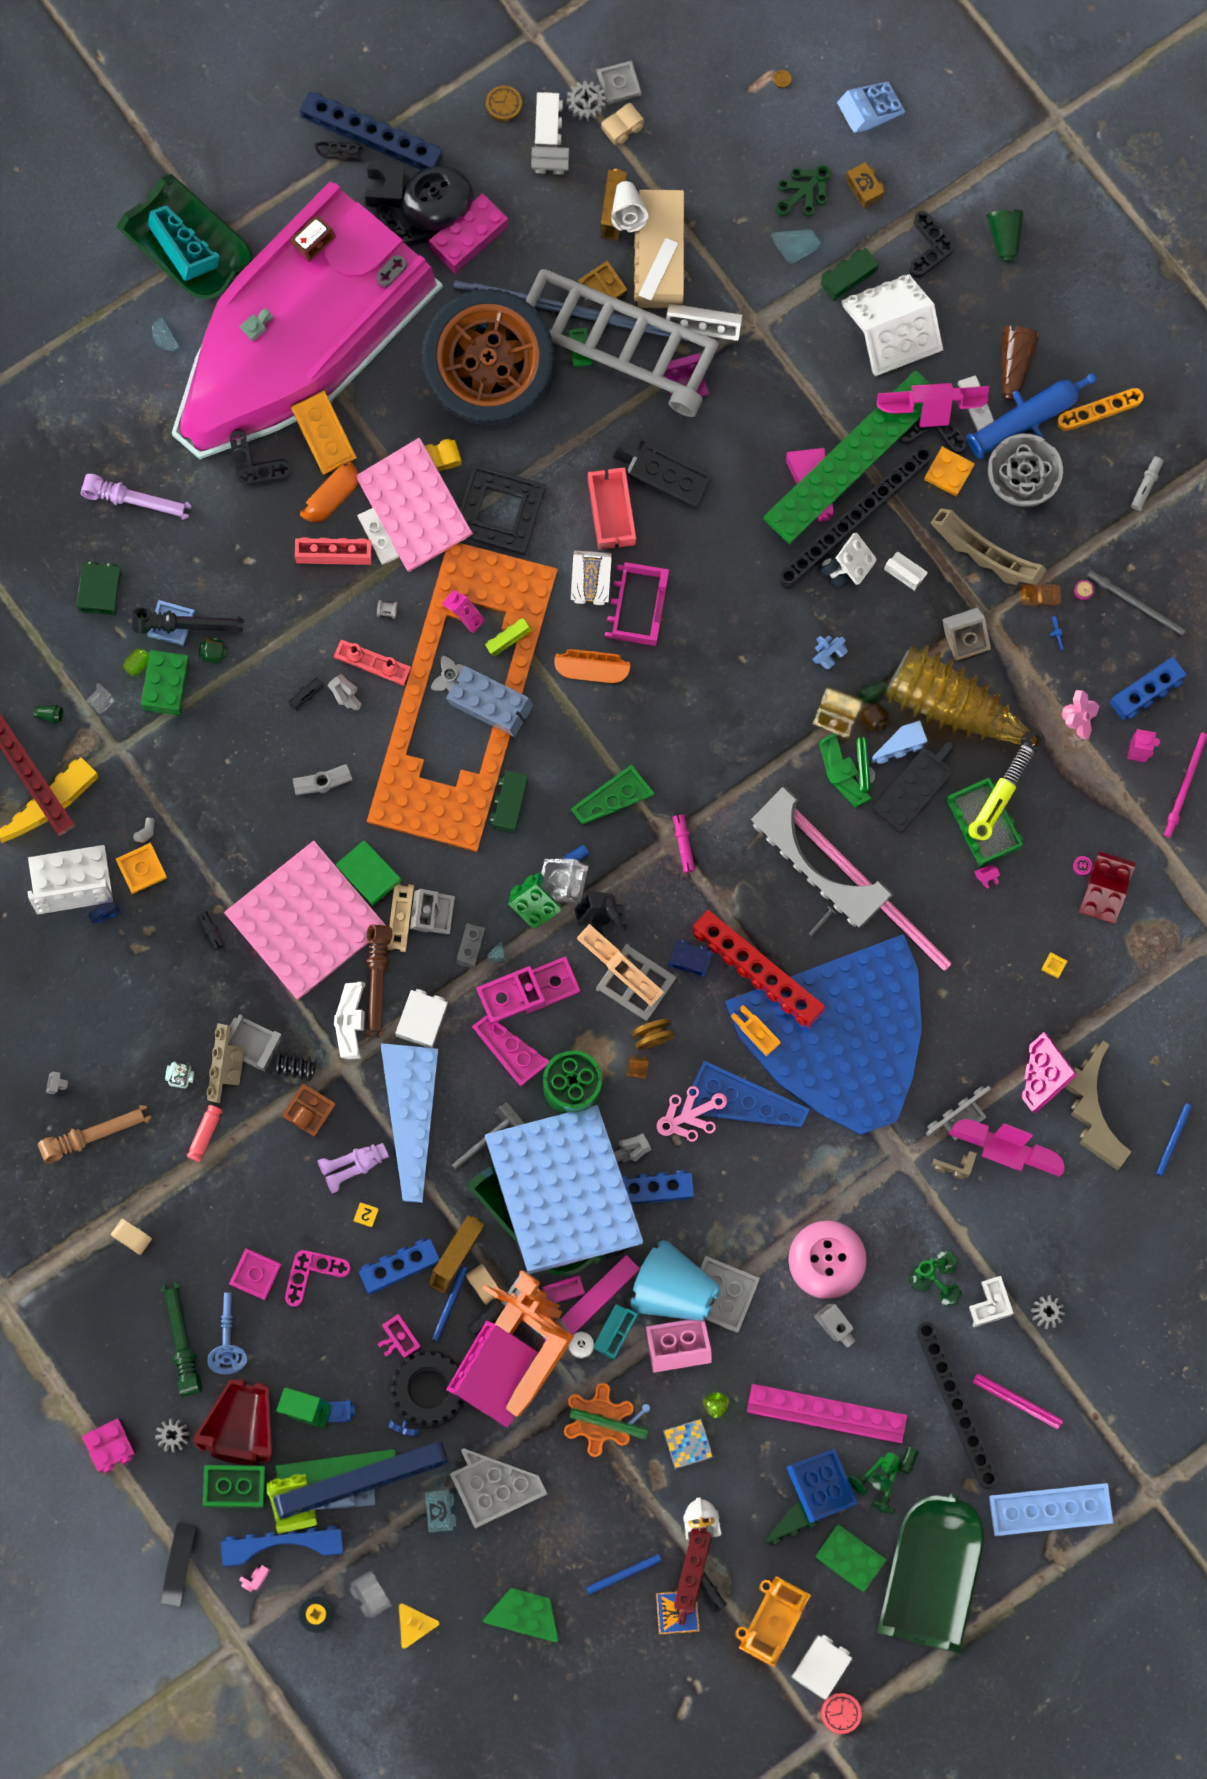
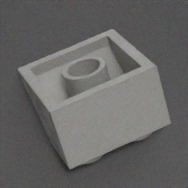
(967, 634)

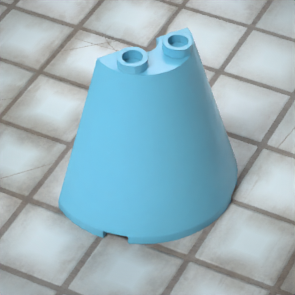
(673, 1286)

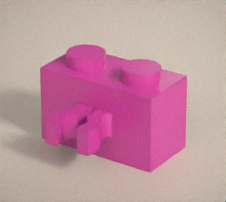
(400, 1337)

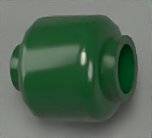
(212, 650)

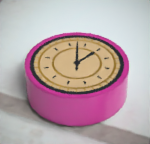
(1083, 590)

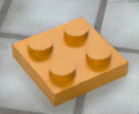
(949, 471)
(141, 868)

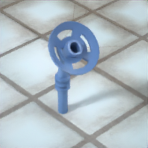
(225, 1351)

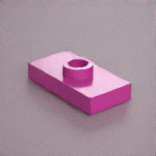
(565, 1290)

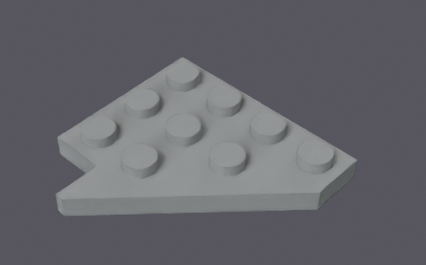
(493, 1487)

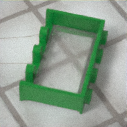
(966, 807)

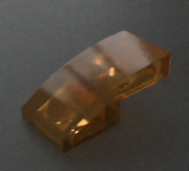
(1040, 594)

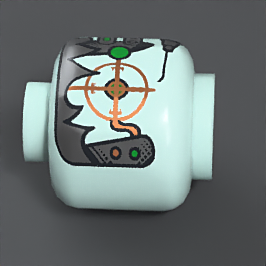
(179, 1074)

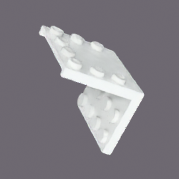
(896, 323)
(70, 880)

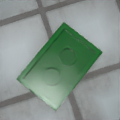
(368, 872)

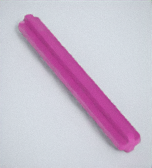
(1017, 1401)

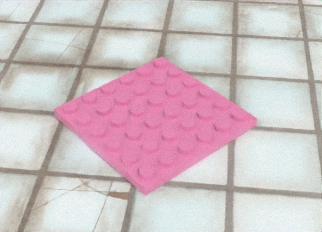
(304, 920)

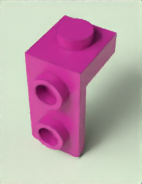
(464, 610)

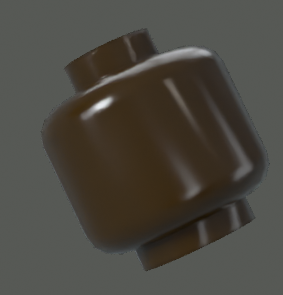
(874, 717)

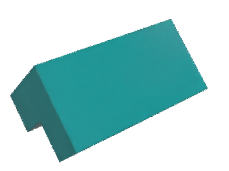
(615, 1331)

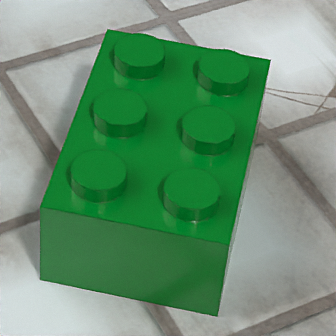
(165, 682)
(234, 1486)

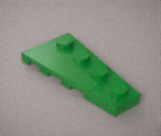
(614, 795)

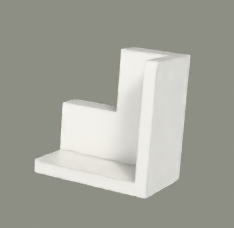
(995, 1307)

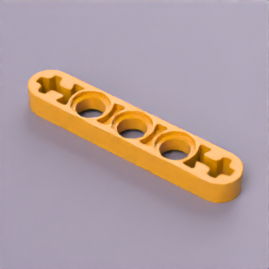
(1106, 403)

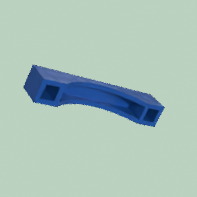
(240, 1551)

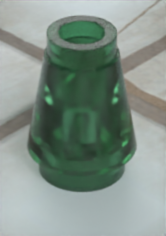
(872, 692)

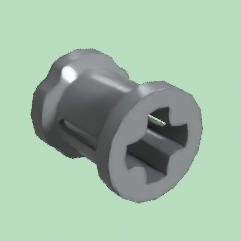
(387, 609)

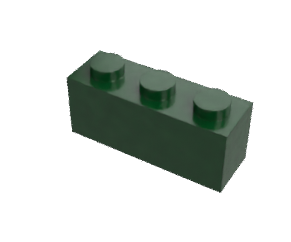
(849, 273)
(509, 801)

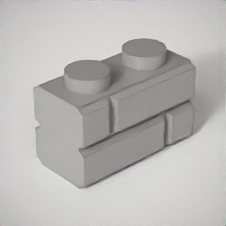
(550, 159)

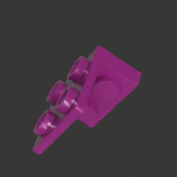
(682, 370)

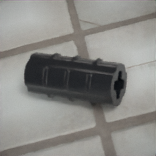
(490, 1314)

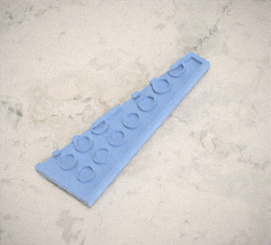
(410, 1092)

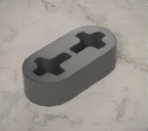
(388, 268)

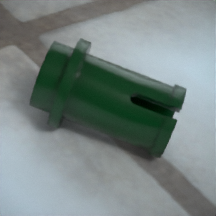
(908, 1460)

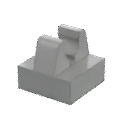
(55, 1083)

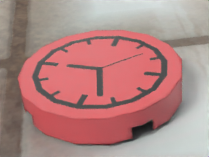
(841, 1713)

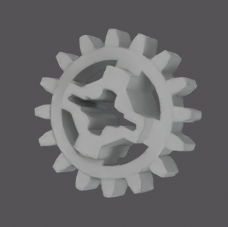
(577, 101)

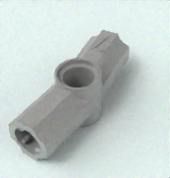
(309, 784)

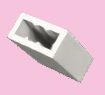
(421, 1018)
(822, 1666)

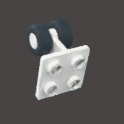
(852, 561)

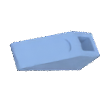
(906, 739)

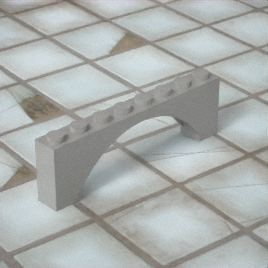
(778, 823)

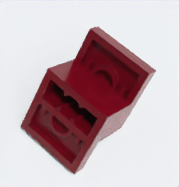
(1107, 887)

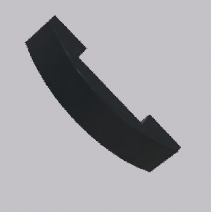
(178, 1565)

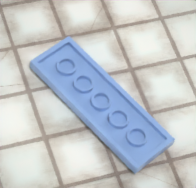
(1050, 1509)

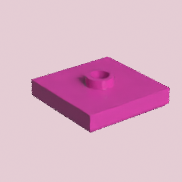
(255, 1274)

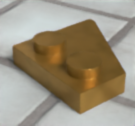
(604, 280)

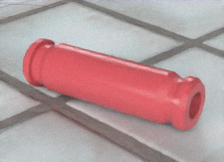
(204, 1133)

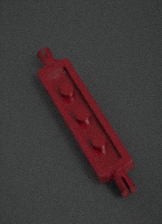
(692, 1572)

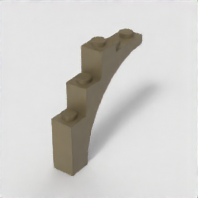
(985, 554)
(1098, 1137)

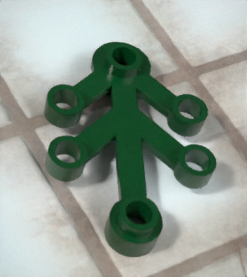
(805, 188)

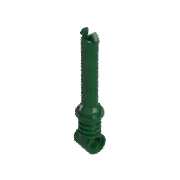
(184, 1358)

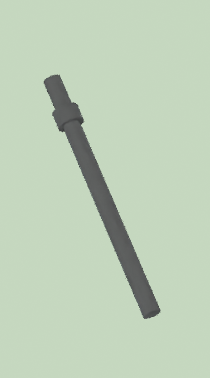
(1105, 583)

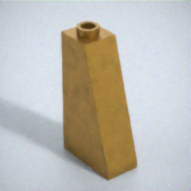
(608, 230)
(456, 1254)

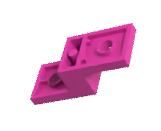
(528, 990)

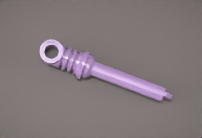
(94, 488)

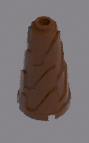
(1017, 355)

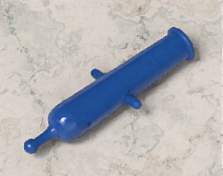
(1028, 414)

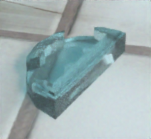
(163, 336)

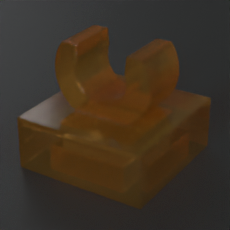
(637, 1067)

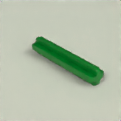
(863, 764)

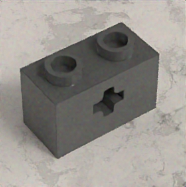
(470, 946)

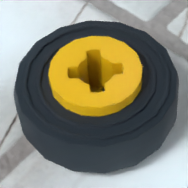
(316, 1614)

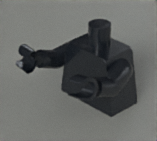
(598, 910)

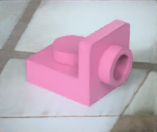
(258, 1577)

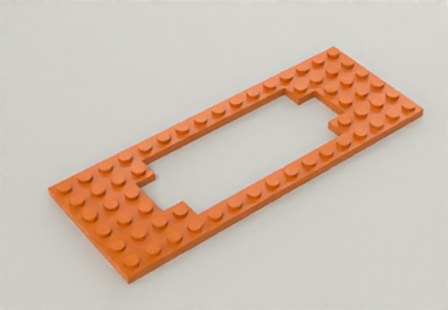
(433, 808)

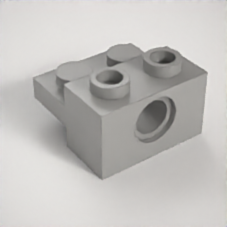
(431, 912)

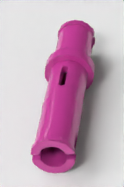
(684, 844)

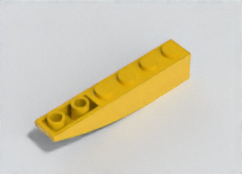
(66, 788)

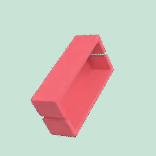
(611, 509)

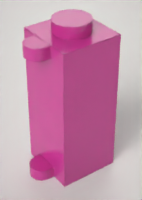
(1142, 745)

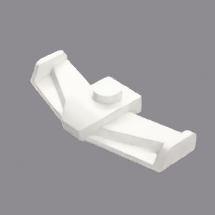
(349, 1020)

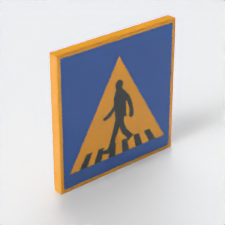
(668, 1616)

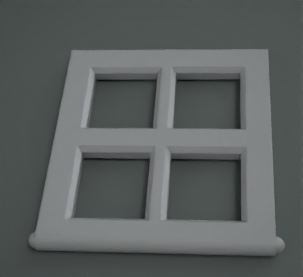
(624, 1000)

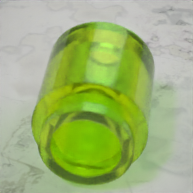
(136, 661)

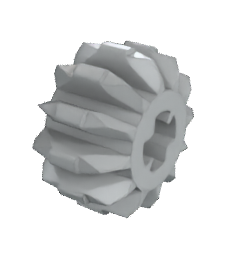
(1042, 1306)
(174, 1428)

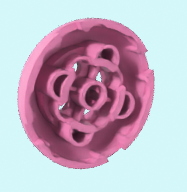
(811, 1275)

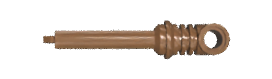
(52, 1149)

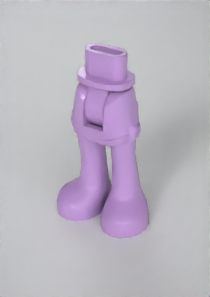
(363, 1158)

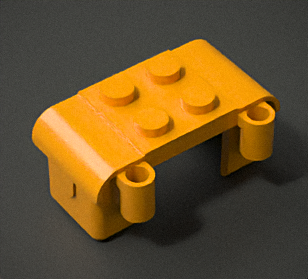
(773, 1620)

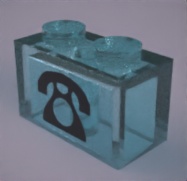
(439, 1511)

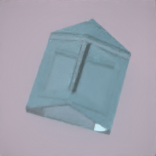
(497, 954)

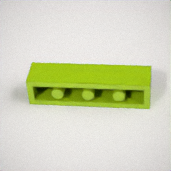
(508, 637)

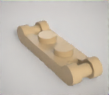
(401, 916)

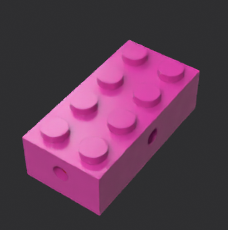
(469, 234)

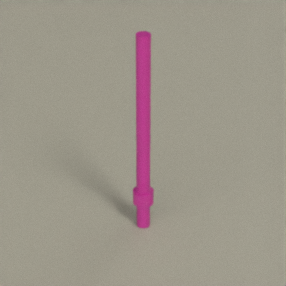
(1173, 818)

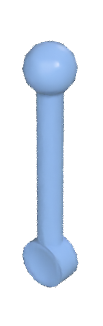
(645, 1409)

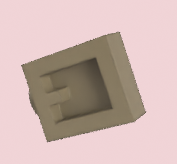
(966, 1162)

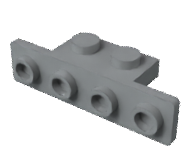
(967, 1110)

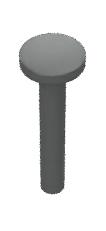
(821, 922)

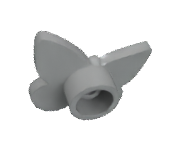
(448, 676)

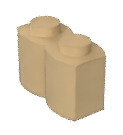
(622, 124)

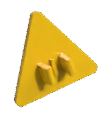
(414, 1625)

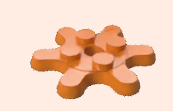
(600, 1406)

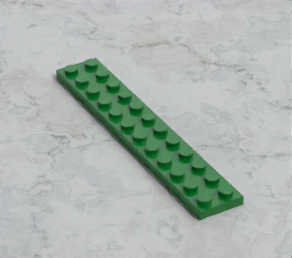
(842, 467)

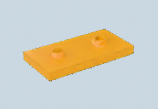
(323, 432)

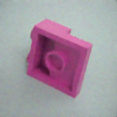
(108, 1446)

